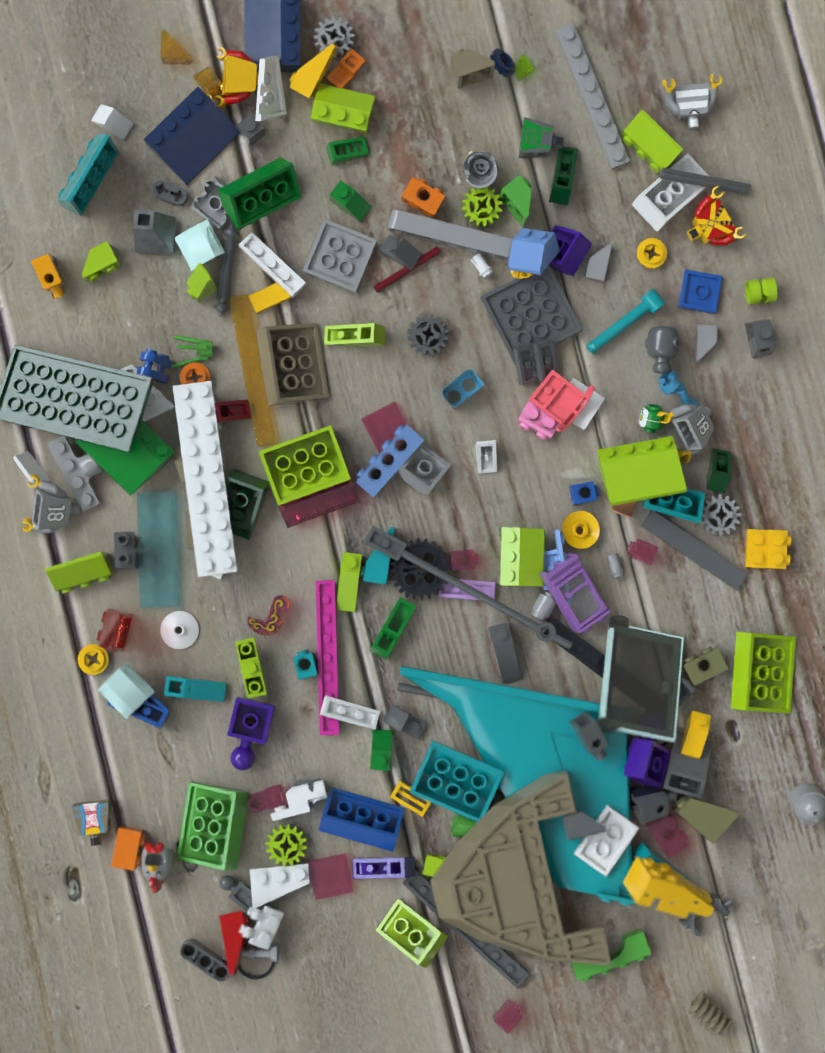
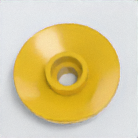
(589, 527)

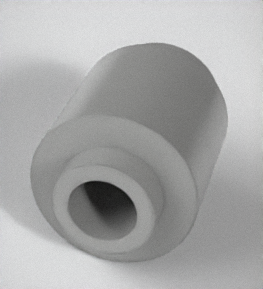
(543, 606)

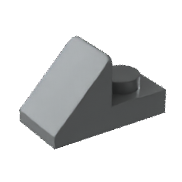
(401, 252)
(405, 722)

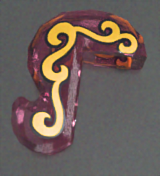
(274, 620)

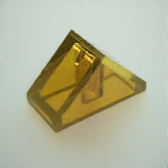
(172, 52)
(208, 83)

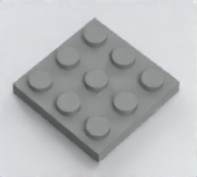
(340, 256)

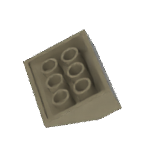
(292, 363)

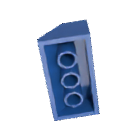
(361, 819)

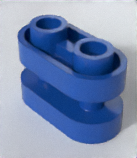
(161, 361)

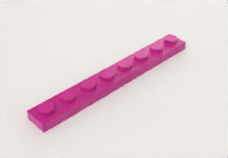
(327, 651)

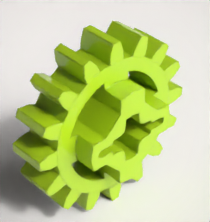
(487, 211)
(295, 845)

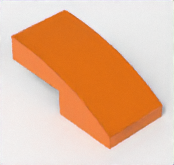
(346, 70)

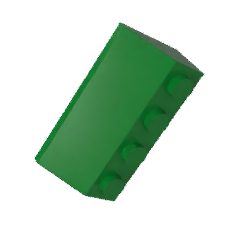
(260, 192)

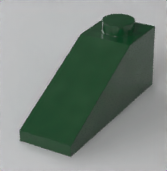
(563, 175)

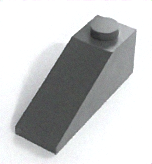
(504, 652)

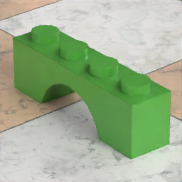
(632, 948)

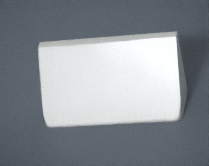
(30, 466)

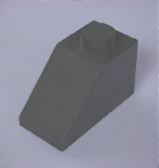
(580, 825)

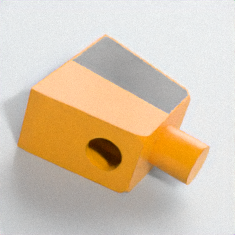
(44, 268)

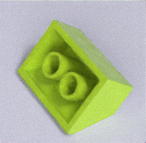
(342, 108)
(651, 142)
(522, 557)
(80, 572)

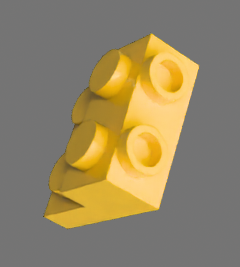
(767, 549)

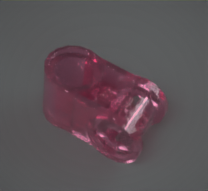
(270, 798)

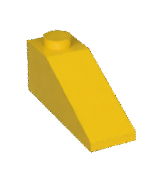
(312, 73)

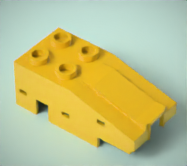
(668, 885)

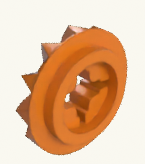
(187, 373)

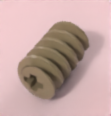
(709, 1014)

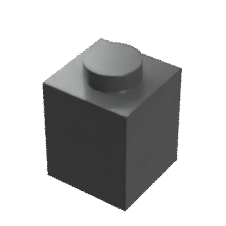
(251, 129)

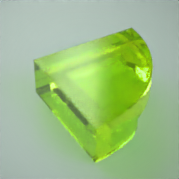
(523, 68)

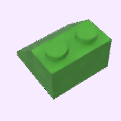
(517, 198)

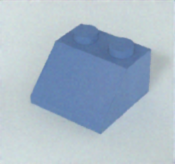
(532, 251)

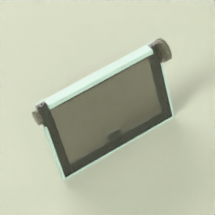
(640, 681)

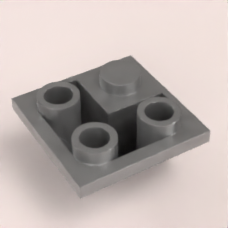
(154, 232)

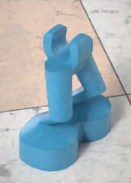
(670, 383)

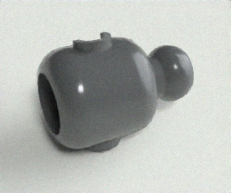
(662, 346)

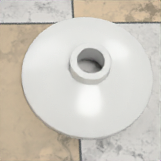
(189, 632)

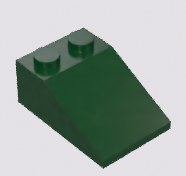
(245, 501)

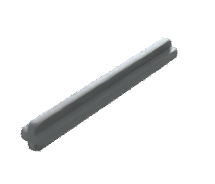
(704, 181)

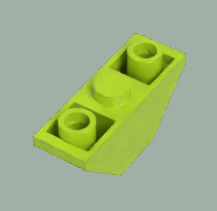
(251, 667)

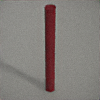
(404, 271)

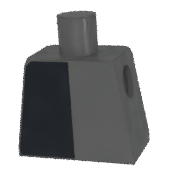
(760, 337)
(650, 802)

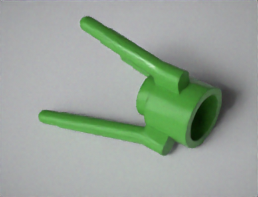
(203, 348)

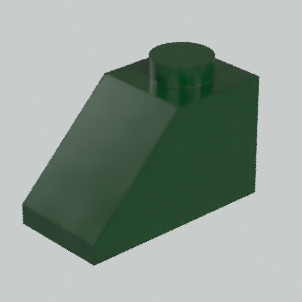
(719, 471)

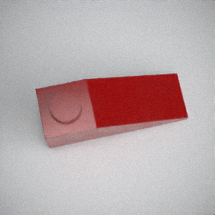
(232, 938)

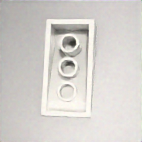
(667, 198)

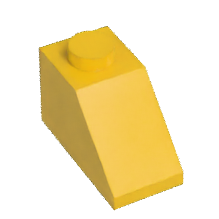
(695, 734)

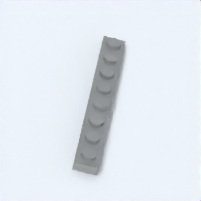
(592, 96)

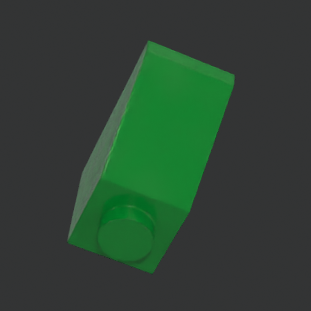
(350, 201)
(381, 750)

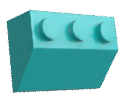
(682, 505)

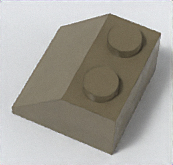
(470, 67)

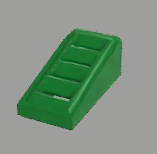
(348, 156)

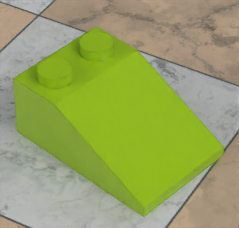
(412, 933)

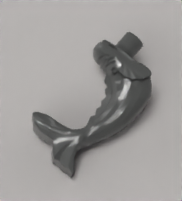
(718, 906)

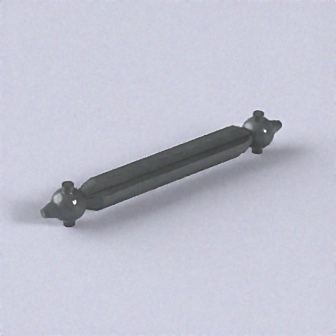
(226, 270)

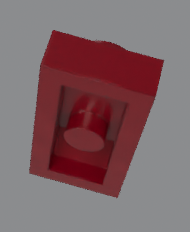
(232, 411)

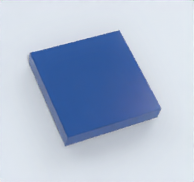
(700, 291)

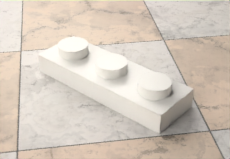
(349, 712)

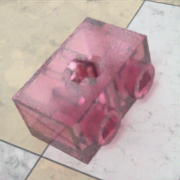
(670, 845)

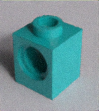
(302, 673)

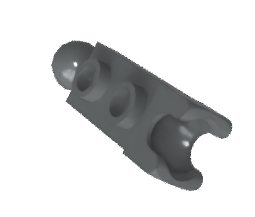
(240, 893)

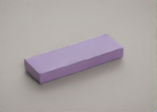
(451, 591)

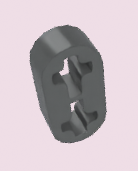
(168, 197)

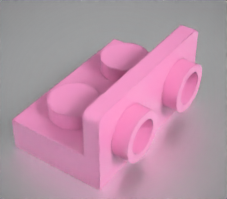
(538, 421)

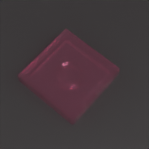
(383, 423)
(330, 876)

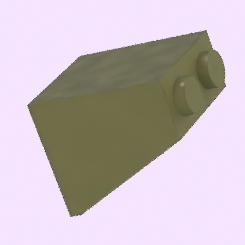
(706, 817)

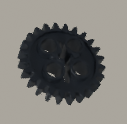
(420, 587)

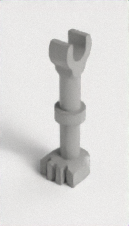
(273, 953)

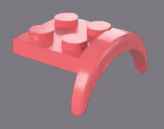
(560, 399)

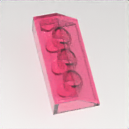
(319, 503)

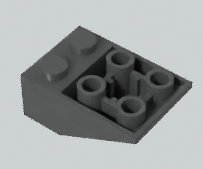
(686, 773)

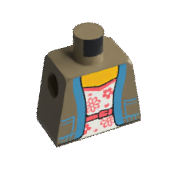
(93, 819)

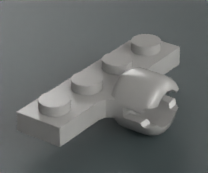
(76, 472)

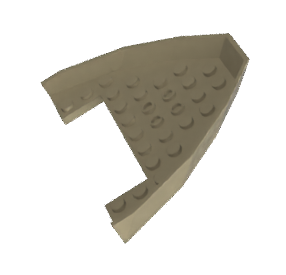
(501, 884)

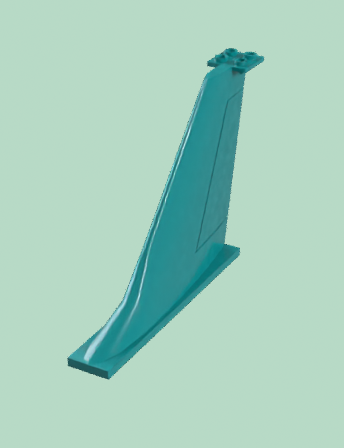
(531, 736)

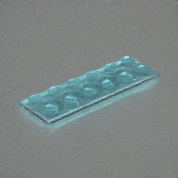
(158, 549)

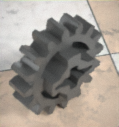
(436, 336)

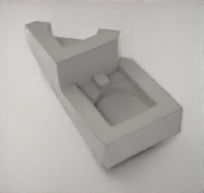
(598, 263)
(705, 340)

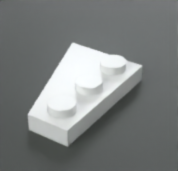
(270, 90)
(276, 881)

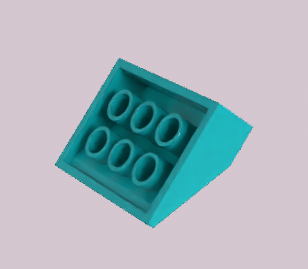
(89, 174)
(456, 781)

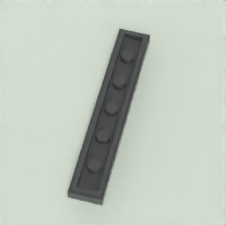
(694, 550)

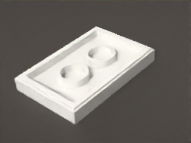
(605, 848)

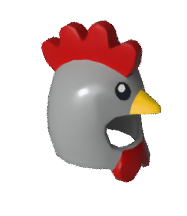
(156, 864)

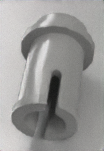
(615, 566)

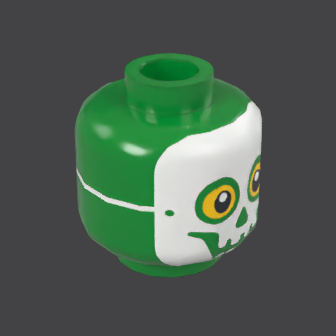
(649, 418)

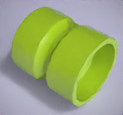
(761, 290)

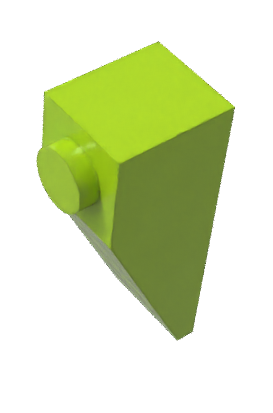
(200, 284)
(355, 335)
(349, 581)

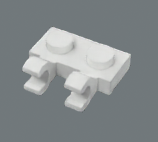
(265, 928)

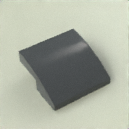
(535, 361)

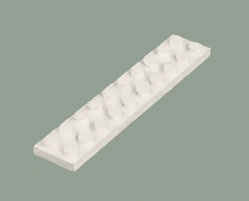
(204, 479)

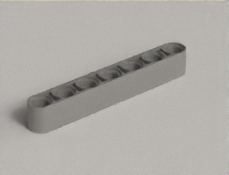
(450, 234)

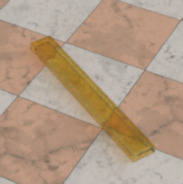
(252, 370)

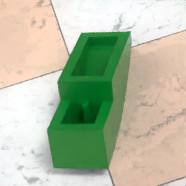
(393, 628)

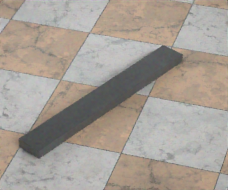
(496, 956)

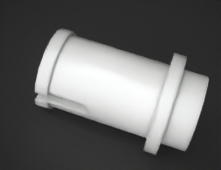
(482, 266)

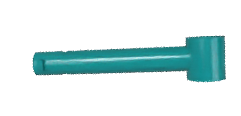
(651, 302)

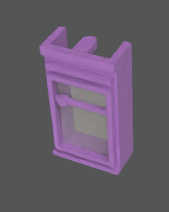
(575, 594)

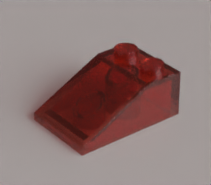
(114, 630)

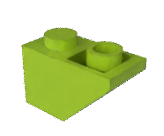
(99, 261)

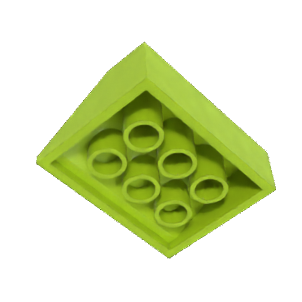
(304, 465)
(641, 470)
(763, 672)

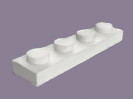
(272, 265)

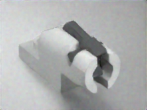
(300, 798)

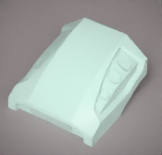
(199, 244)
(126, 690)

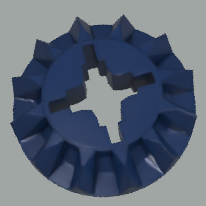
(503, 63)

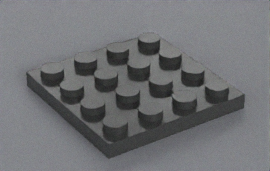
(531, 311)

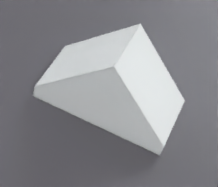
(112, 121)
(486, 456)

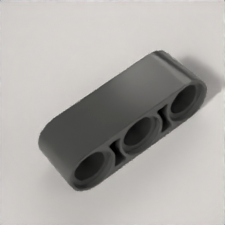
(200, 951)

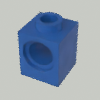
(575, 493)

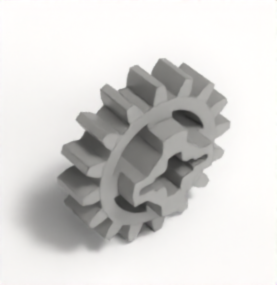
(329, 33)
(720, 522)

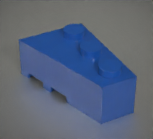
(150, 712)

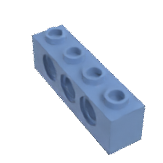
(373, 486)

